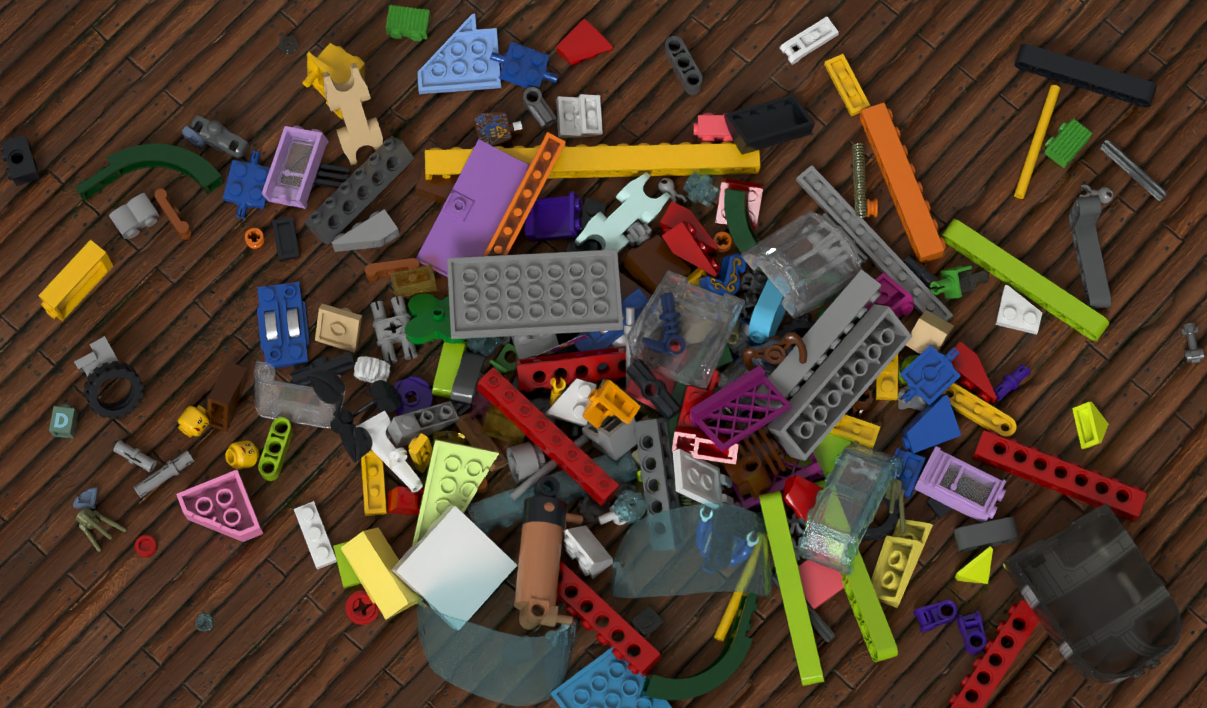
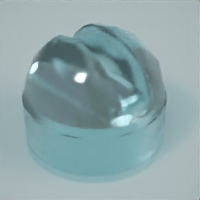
(199, 622)

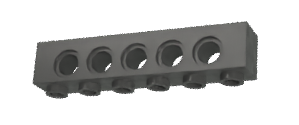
(359, 190)
(663, 472)

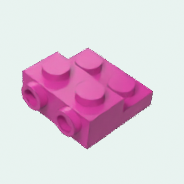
(893, 296)

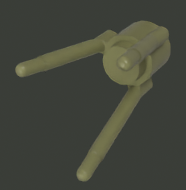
(893, 492)
(90, 519)

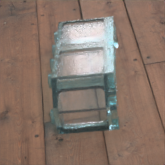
(847, 506)

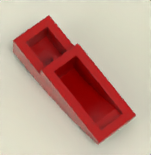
(701, 447)

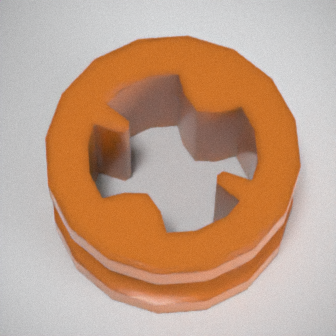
(872, 207)
(723, 235)
(254, 245)

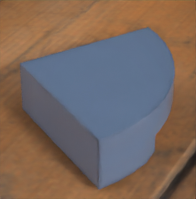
(193, 138)
(87, 499)

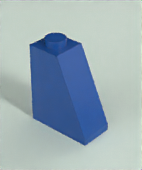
(931, 426)

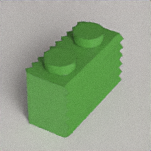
(408, 22)
(1067, 143)

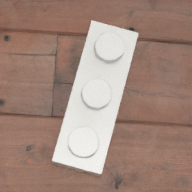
(315, 535)

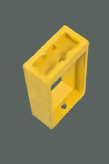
(75, 281)

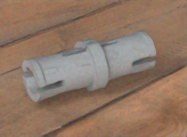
(135, 456)

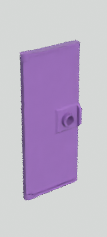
(473, 207)

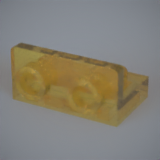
(500, 427)

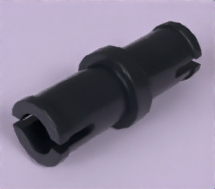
(920, 271)

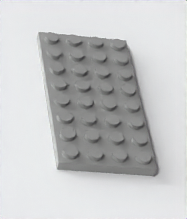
(534, 294)

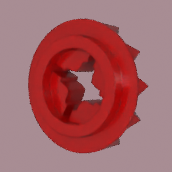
(353, 604)

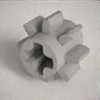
(638, 233)

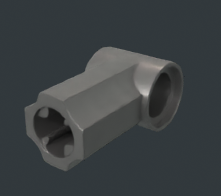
(539, 108)

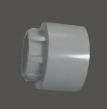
(524, 460)

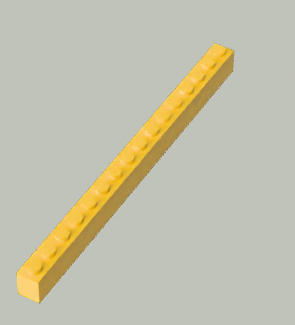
(616, 160)

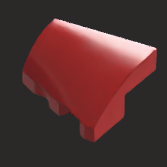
(582, 43)
(800, 495)

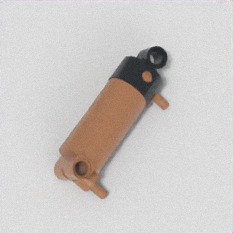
(539, 556)

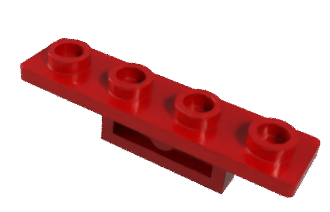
(692, 397)

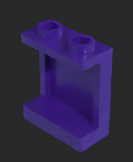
(554, 218)

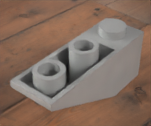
(370, 234)
(425, 421)

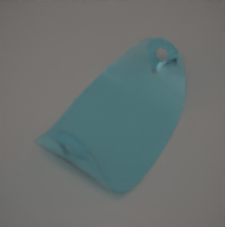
(693, 553)
(493, 662)

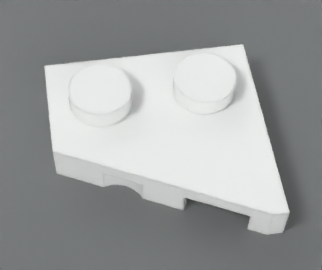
(1017, 312)
(572, 403)

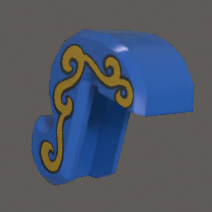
(728, 278)

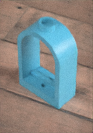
(767, 314)

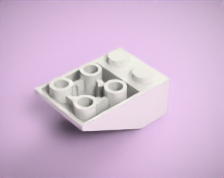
(587, 550)

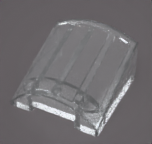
(806, 262)
(705, 326)

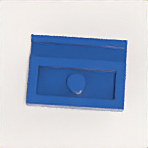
(913, 467)

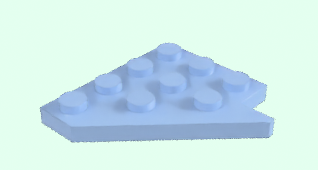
(462, 62)

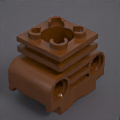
(752, 457)

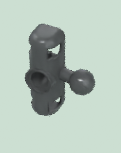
(219, 137)

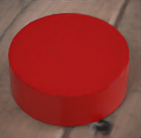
(146, 546)

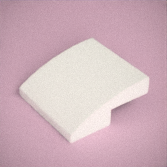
(579, 116)

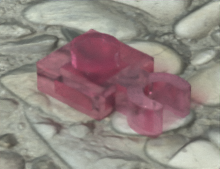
(481, 406)

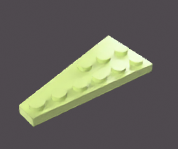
(451, 480)

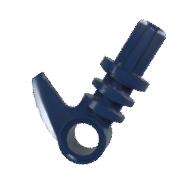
(671, 326)

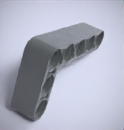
(1088, 252)

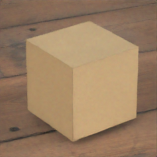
(929, 331)

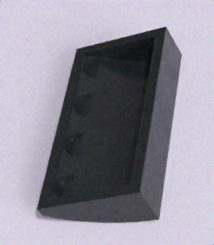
(768, 124)

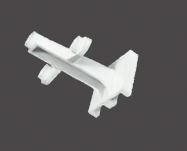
(384, 449)

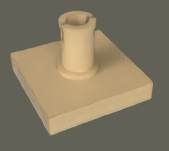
(338, 327)

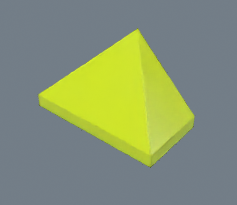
(1089, 424)
(978, 569)

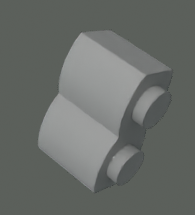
(134, 216)

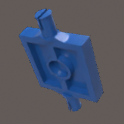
(523, 66)
(246, 184)
(930, 375)

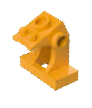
(609, 401)

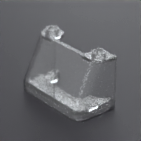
(289, 400)

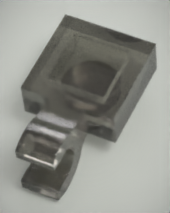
(968, 280)

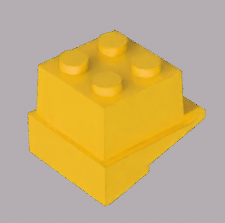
(336, 63)

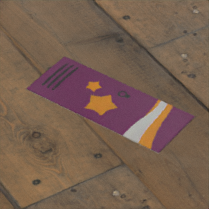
(562, 346)

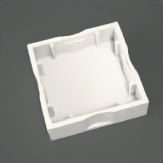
(454, 566)

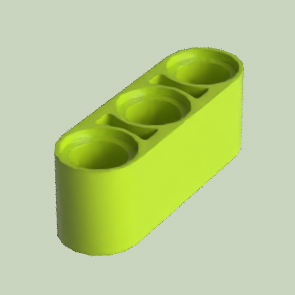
(448, 368)
(275, 459)

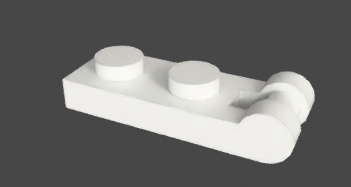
(809, 40)

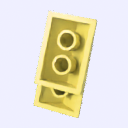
(898, 561)
(372, 563)

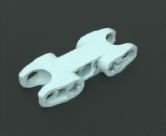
(634, 207)

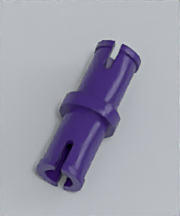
(1011, 381)

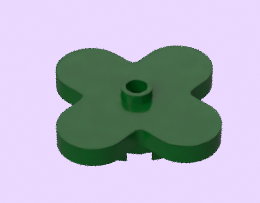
(430, 320)

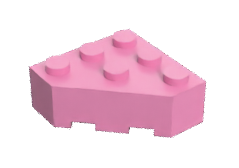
(222, 506)

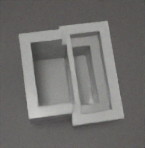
(101, 354)
(612, 437)

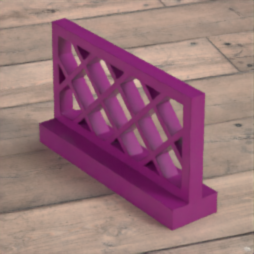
(732, 393)
(811, 473)

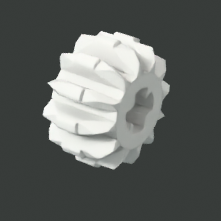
(371, 369)

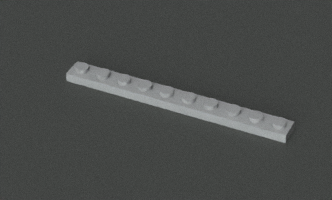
(870, 242)

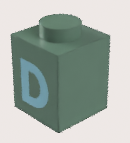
(63, 421)

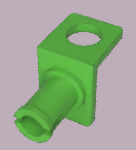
(949, 283)
(501, 364)

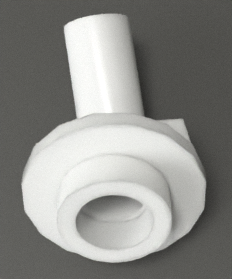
(610, 516)

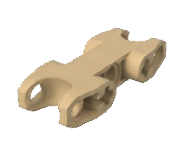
(348, 98)

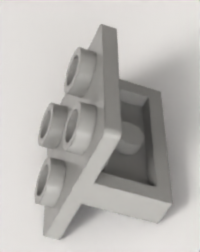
(532, 345)

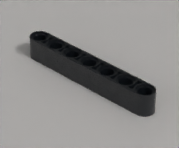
(1085, 75)

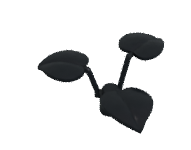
(355, 439)

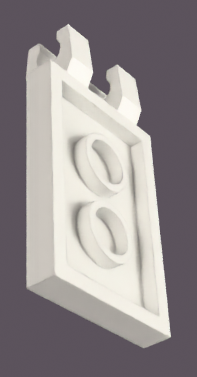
(700, 479)

